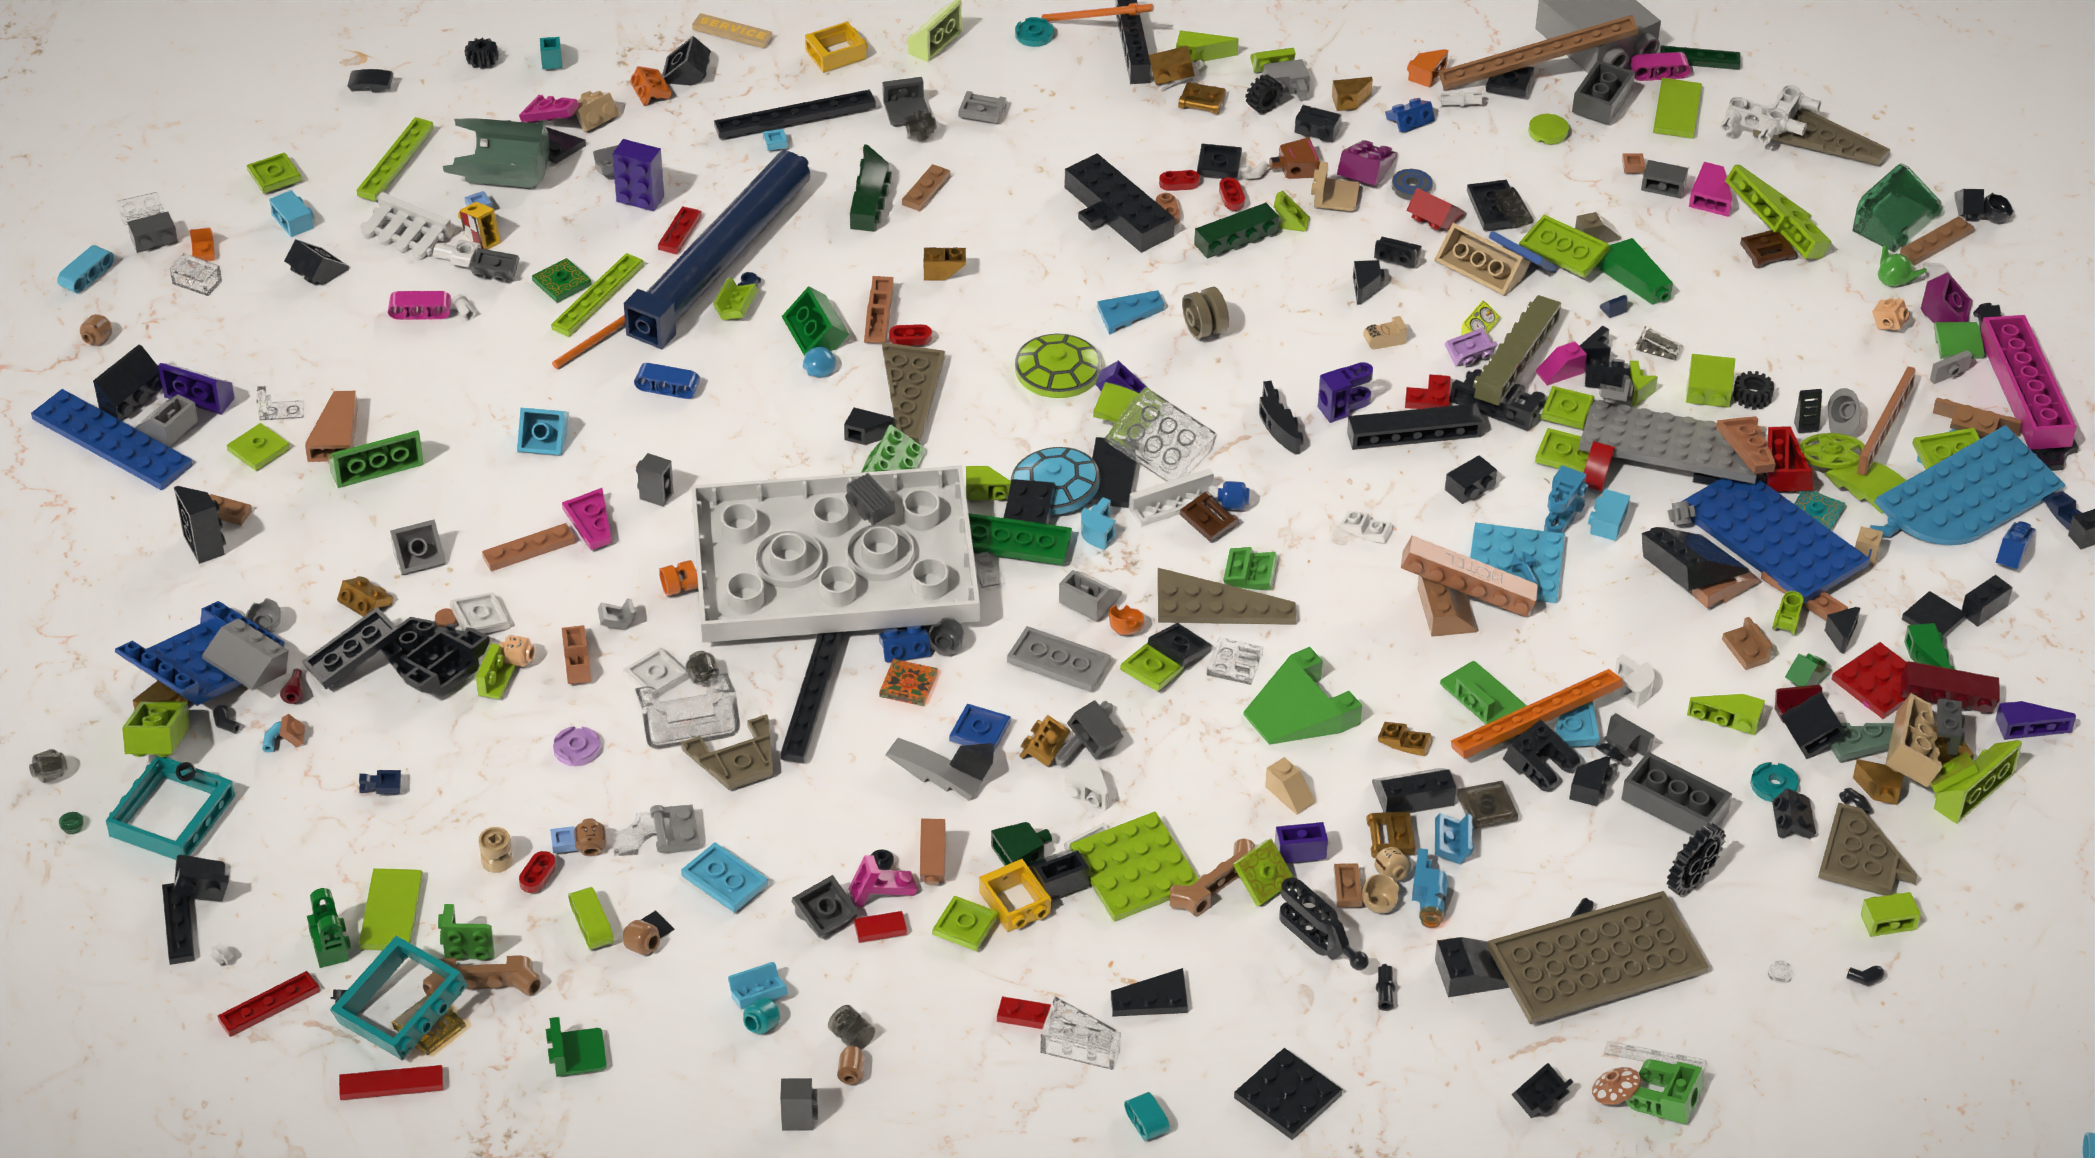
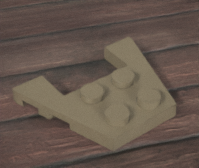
(739, 762)

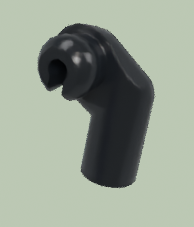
(222, 721)

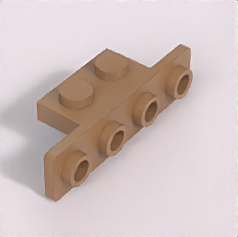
(1970, 417)

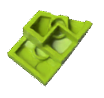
(1113, 402)
(1868, 486)

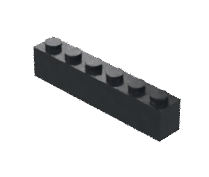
(1414, 426)

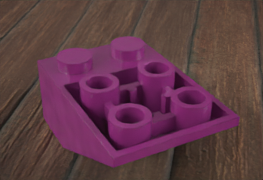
(1366, 162)

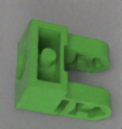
(1682, 1090)

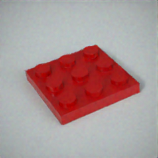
(1874, 679)

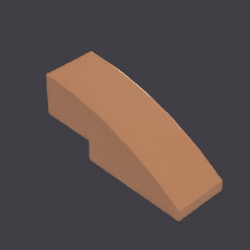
(1725, 589)
(576, 654)

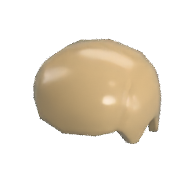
(1380, 893)

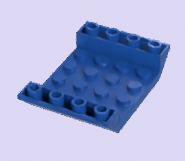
(179, 659)

